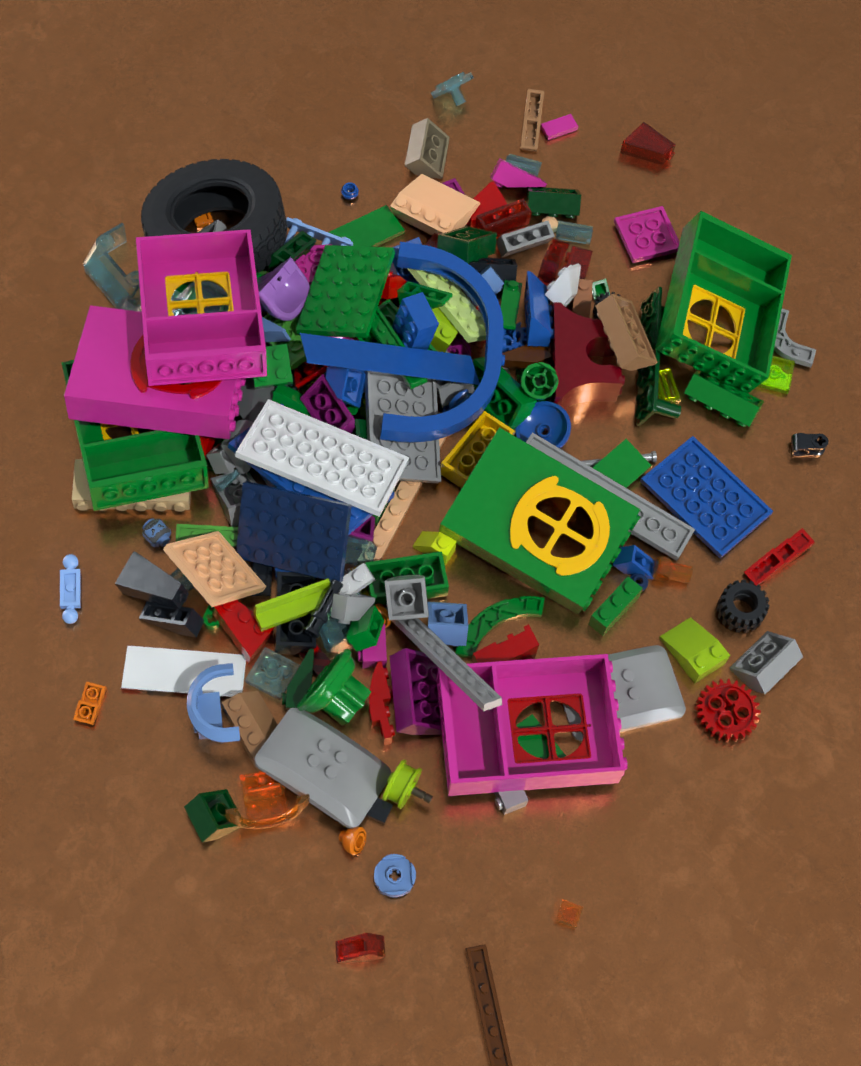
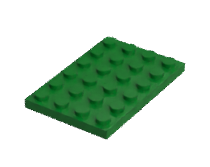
(346, 291)

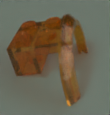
(264, 803)

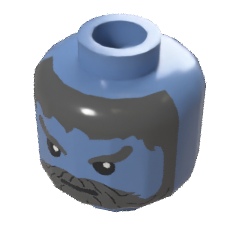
(156, 532)

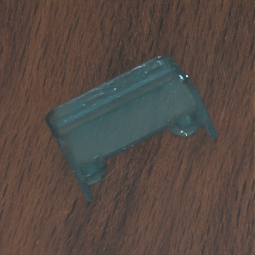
(105, 270)

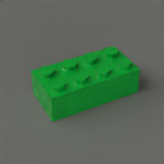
(428, 565)

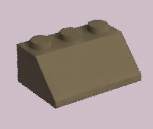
(427, 149)

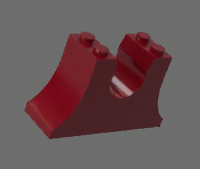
(579, 377)

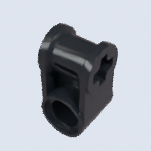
(807, 444)

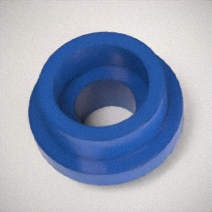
(349, 191)

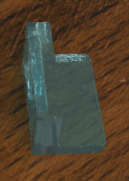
(528, 165)
(574, 232)
(359, 551)

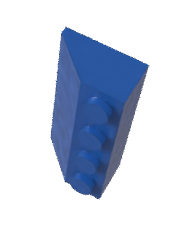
(537, 312)

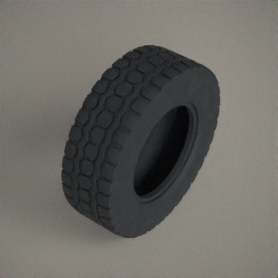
(215, 187)

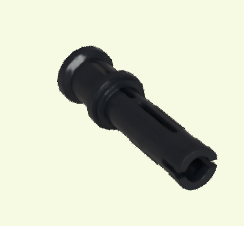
(319, 616)

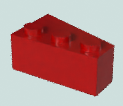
(242, 628)

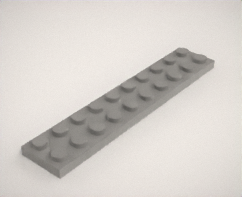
(654, 525)

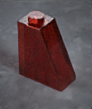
(648, 145)

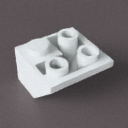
(566, 286)

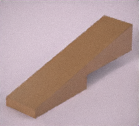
(532, 120)

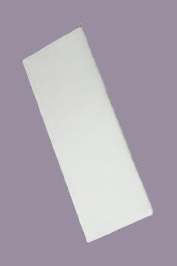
(176, 669)

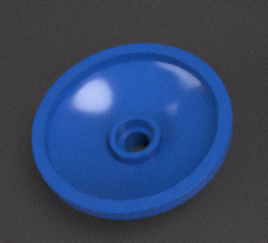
(547, 417)

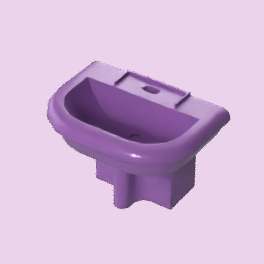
(283, 291)

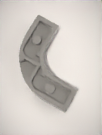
(790, 350)

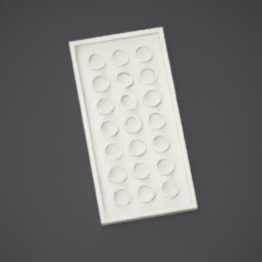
(322, 457)

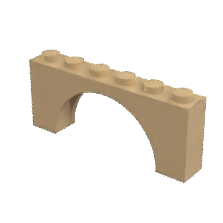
(82, 500)

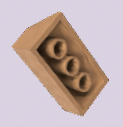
(625, 333)
(253, 719)

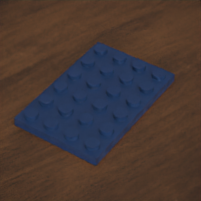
(293, 531)

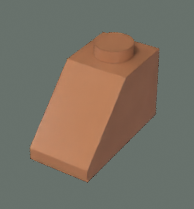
(582, 301)

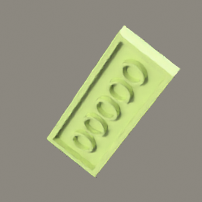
(458, 309)

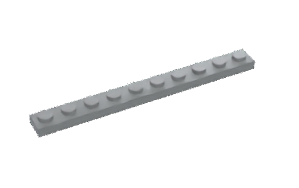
(449, 663)

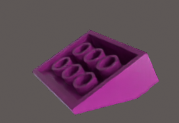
(415, 693)

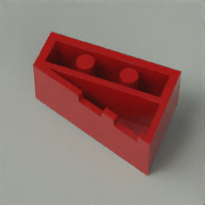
(517, 647)

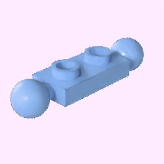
(70, 589)

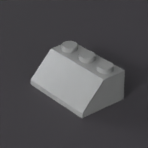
(767, 661)

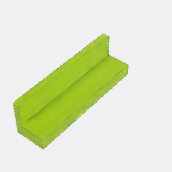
(290, 605)

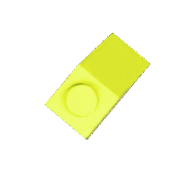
(435, 542)

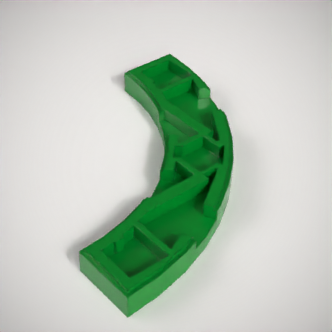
(496, 614)

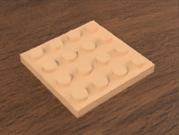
(214, 568)

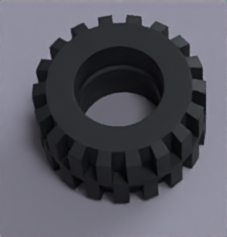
(751, 595)

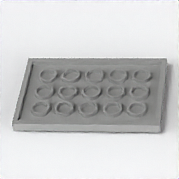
(391, 395)

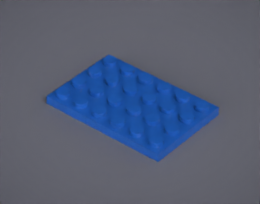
(706, 496)

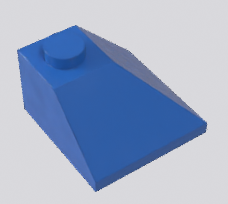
(346, 384)

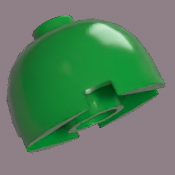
(539, 381)

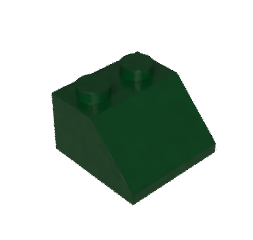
(209, 814)

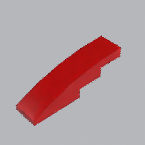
(779, 557)

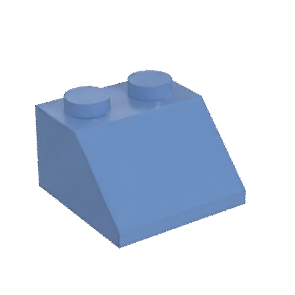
(449, 622)

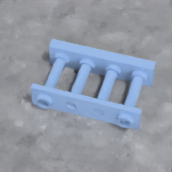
(296, 225)

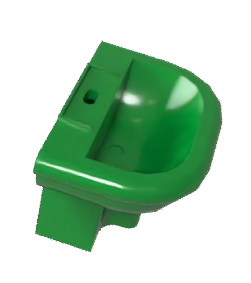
(336, 690)

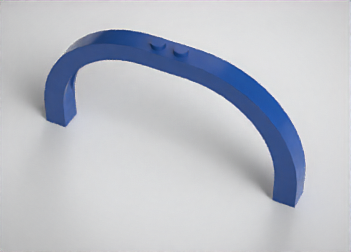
(441, 425)

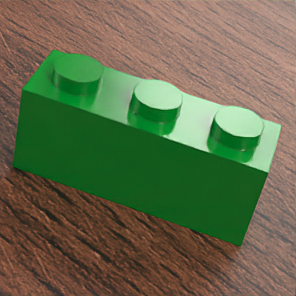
(615, 606)

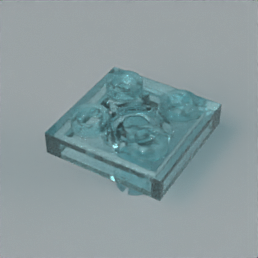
(452, 86)
(273, 674)

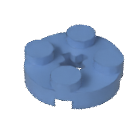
(402, 866)

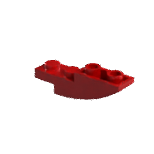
(378, 699)

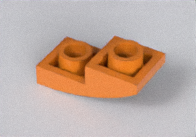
(90, 703)

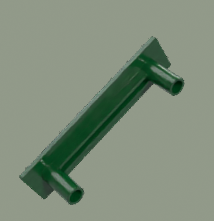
(648, 377)

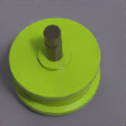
(403, 784)

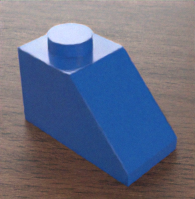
(633, 561)

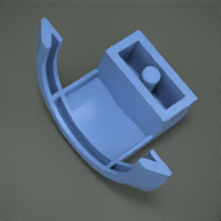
(205, 708)

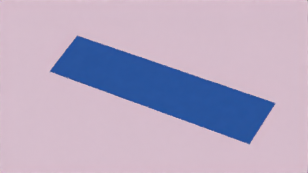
(388, 359)

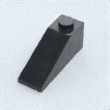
(182, 621)

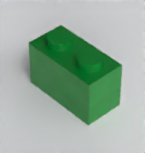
(367, 630)

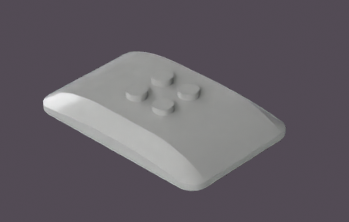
(644, 689)
(325, 764)

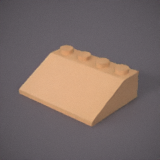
(433, 206)

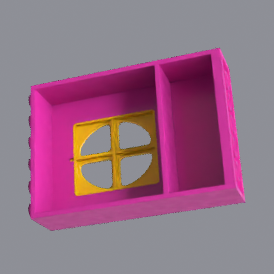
(203, 343)

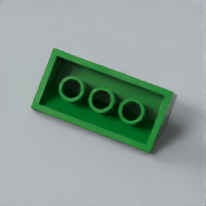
(724, 398)
(509, 401)

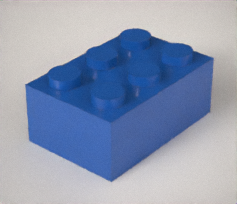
(415, 322)

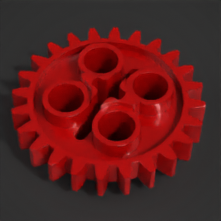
(712, 716)

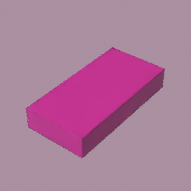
(559, 127)

